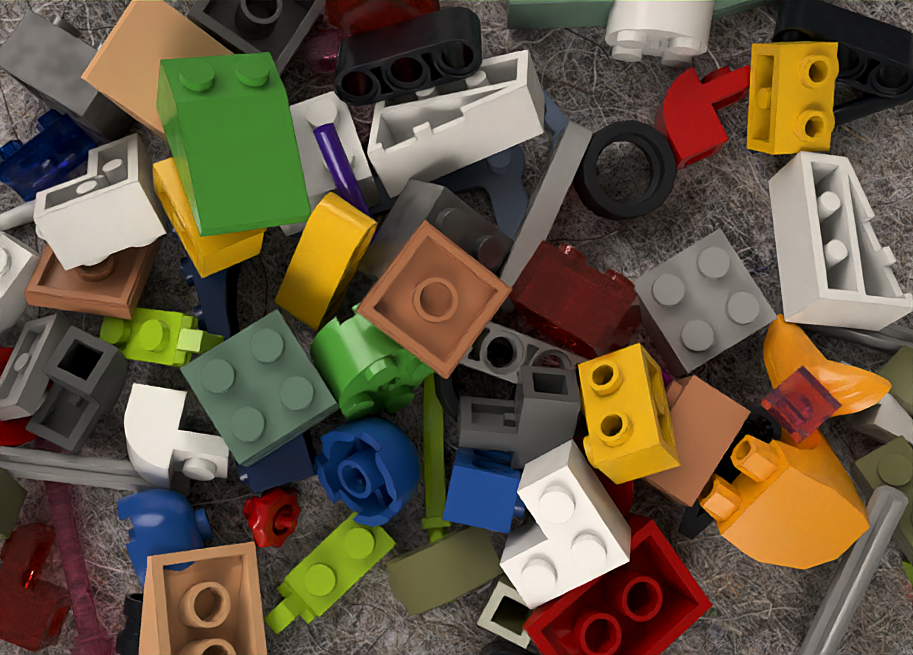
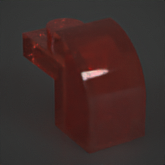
(30, 607)

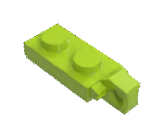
(158, 337)
(329, 571)

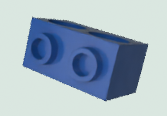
(483, 490)

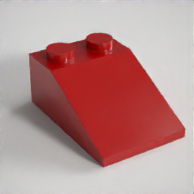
(626, 610)

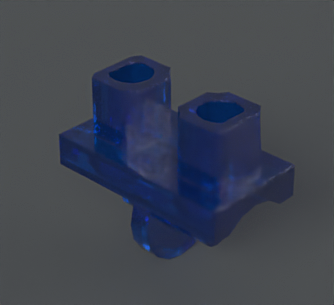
(46, 157)

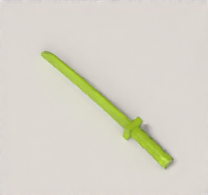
(434, 463)

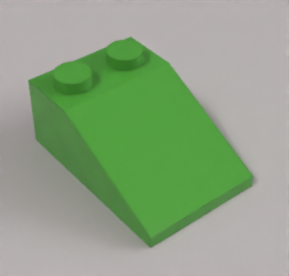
(232, 141)

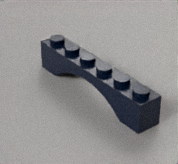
(219, 317)

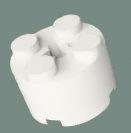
(659, 28)

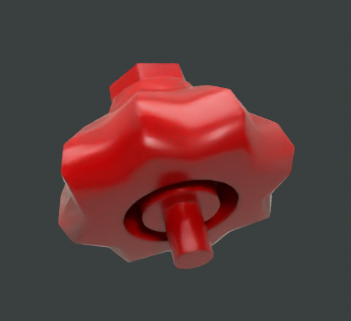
(272, 516)

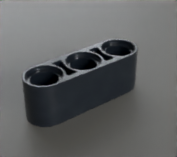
(869, 51)
(408, 56)

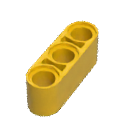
(325, 261)

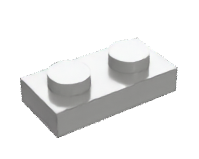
(22, 381)

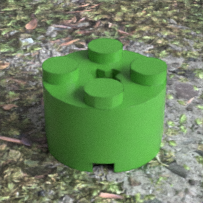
(365, 367)

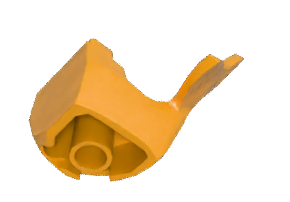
(793, 498)

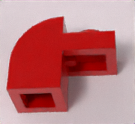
(689, 112)

